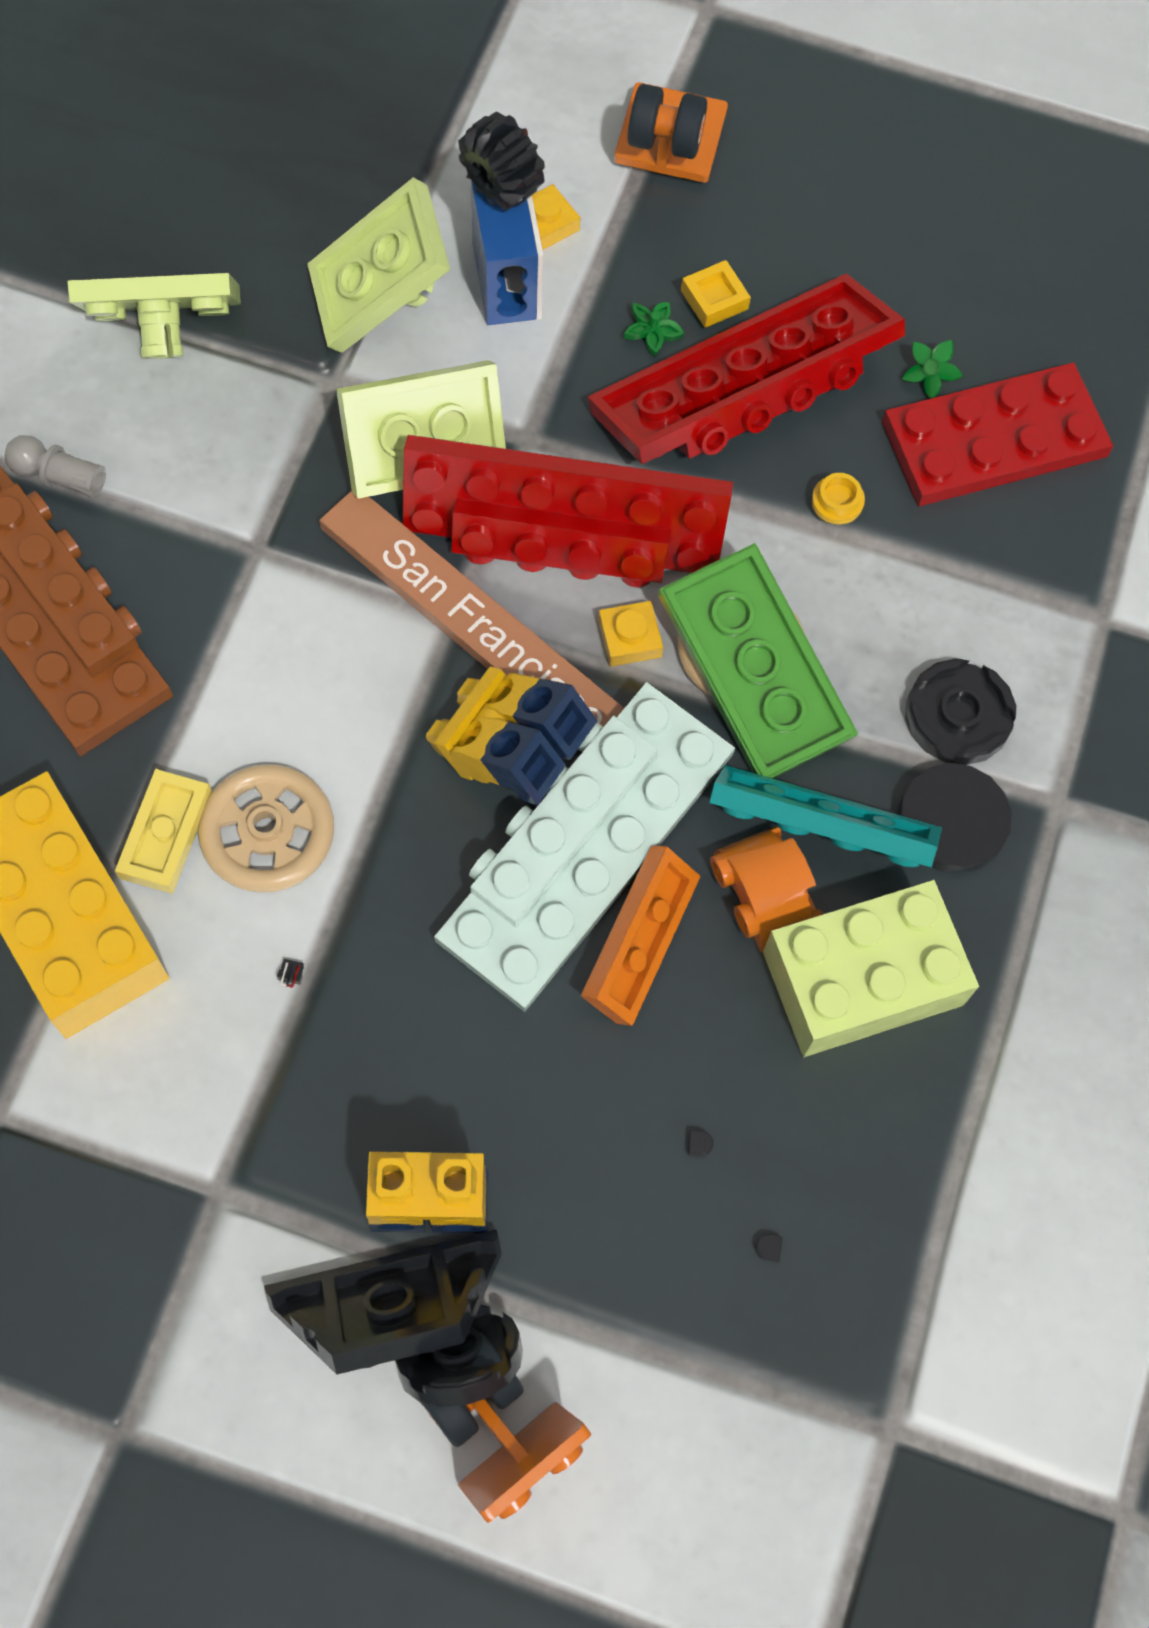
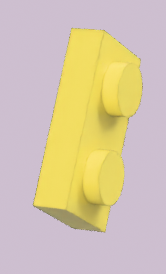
(163, 831)

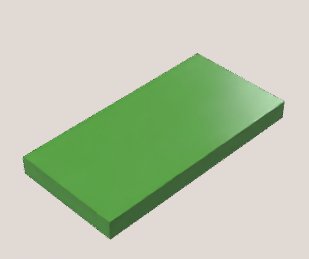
(757, 663)

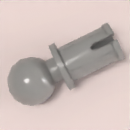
(28, 457)

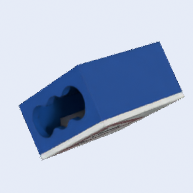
(507, 260)

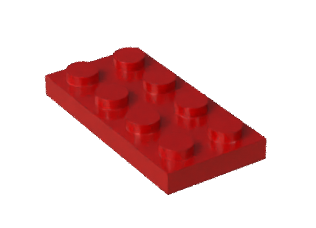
(996, 434)

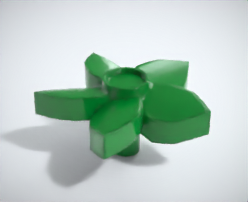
(653, 326)
(933, 367)

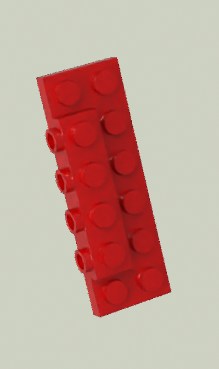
(749, 373)
(563, 511)

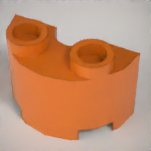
(769, 881)

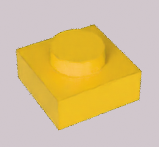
(554, 216)
(715, 293)
(630, 633)

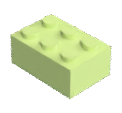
(869, 968)

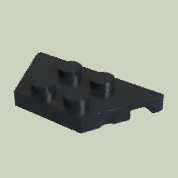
(389, 1303)

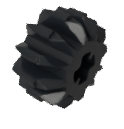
(501, 160)

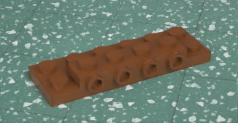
(63, 631)

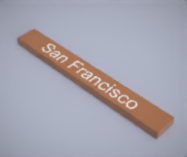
(452, 599)

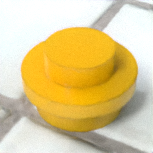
(838, 498)

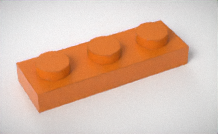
(641, 936)

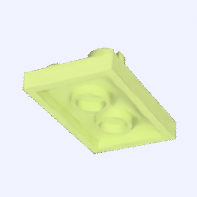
(379, 266)
(157, 304)
(437, 404)

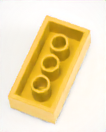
(66, 913)

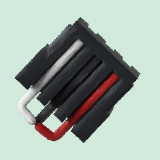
(290, 972)

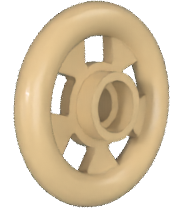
(290, 865)

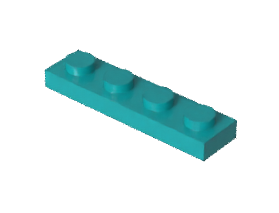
(844, 821)

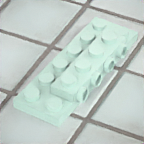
(581, 844)

